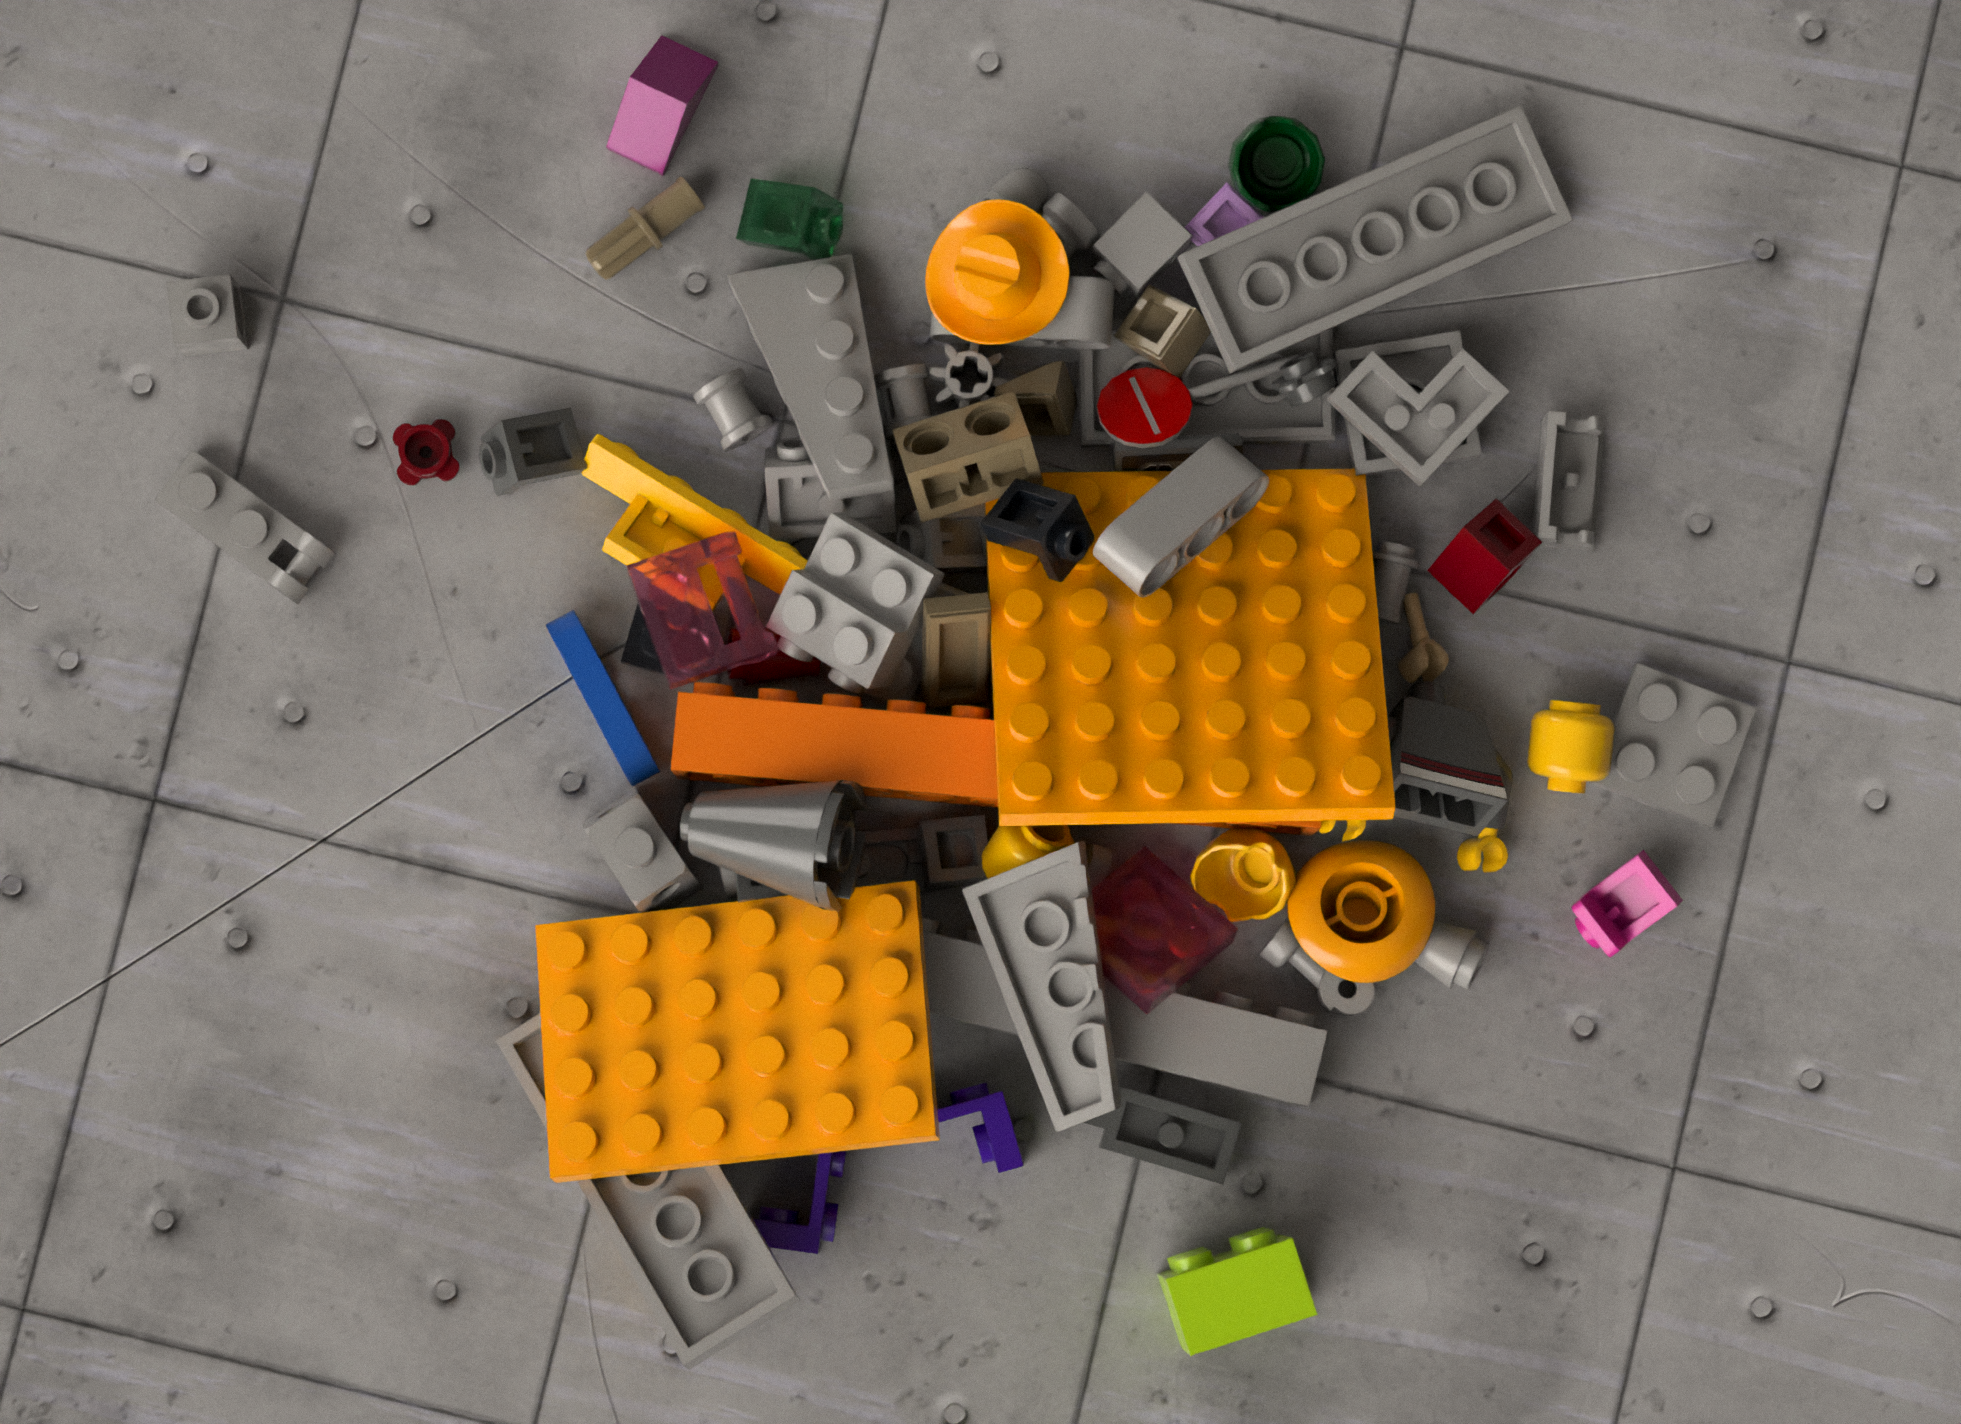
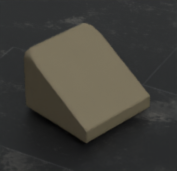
(1164, 330)
(1044, 399)

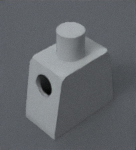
(641, 854)

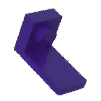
(996, 1135)
(780, 1225)

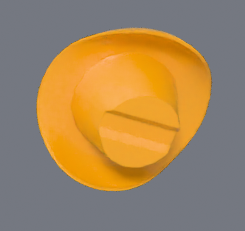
(997, 273)
(1362, 910)

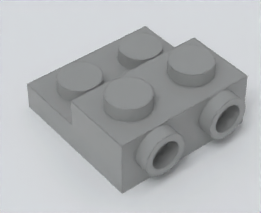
(854, 605)

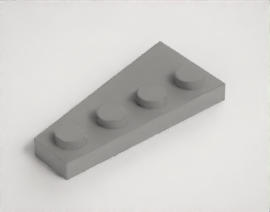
(818, 352)
(1050, 972)

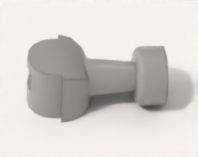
(1332, 991)

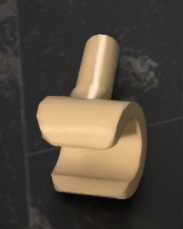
(1427, 655)

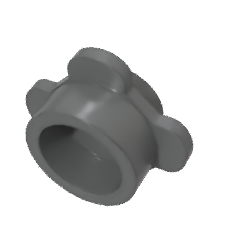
(1305, 378)

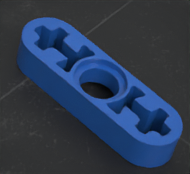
(602, 698)

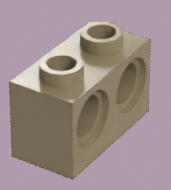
(966, 456)

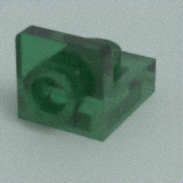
(790, 219)

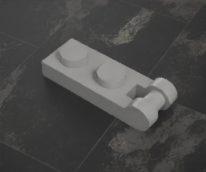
(242, 524)

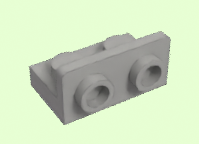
(800, 503)

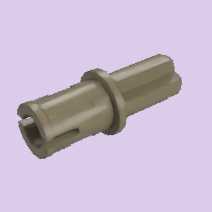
(644, 229)

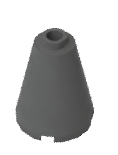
(783, 837)

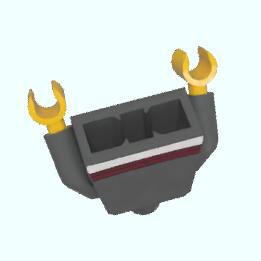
(1446, 775)

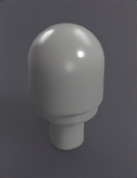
(1020, 186)

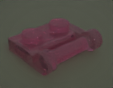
(681, 615)

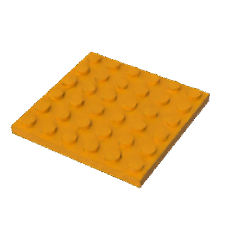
(1216, 696)

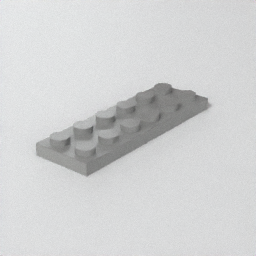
(1374, 239)
(677, 1235)

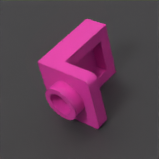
(1624, 904)

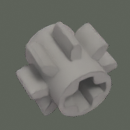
(956, 367)

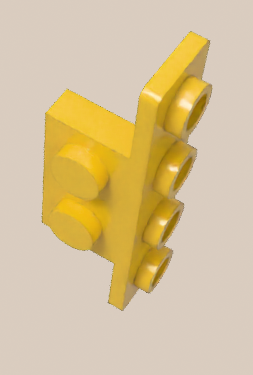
(670, 515)

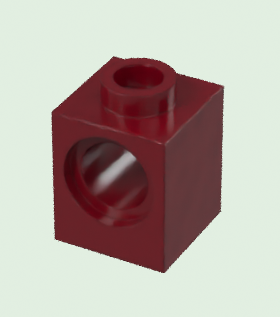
(1484, 556)

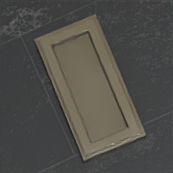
(955, 650)

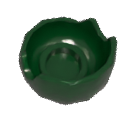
(1276, 163)

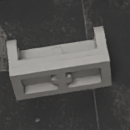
(1568, 481)

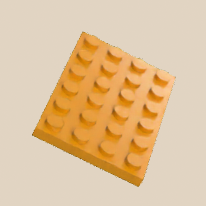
(735, 1033)

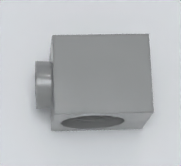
(1140, 247)
(207, 315)

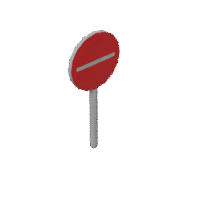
(1154, 407)

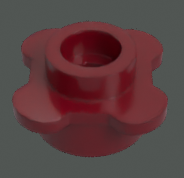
(410, 442)

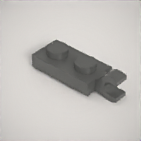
(1169, 1135)

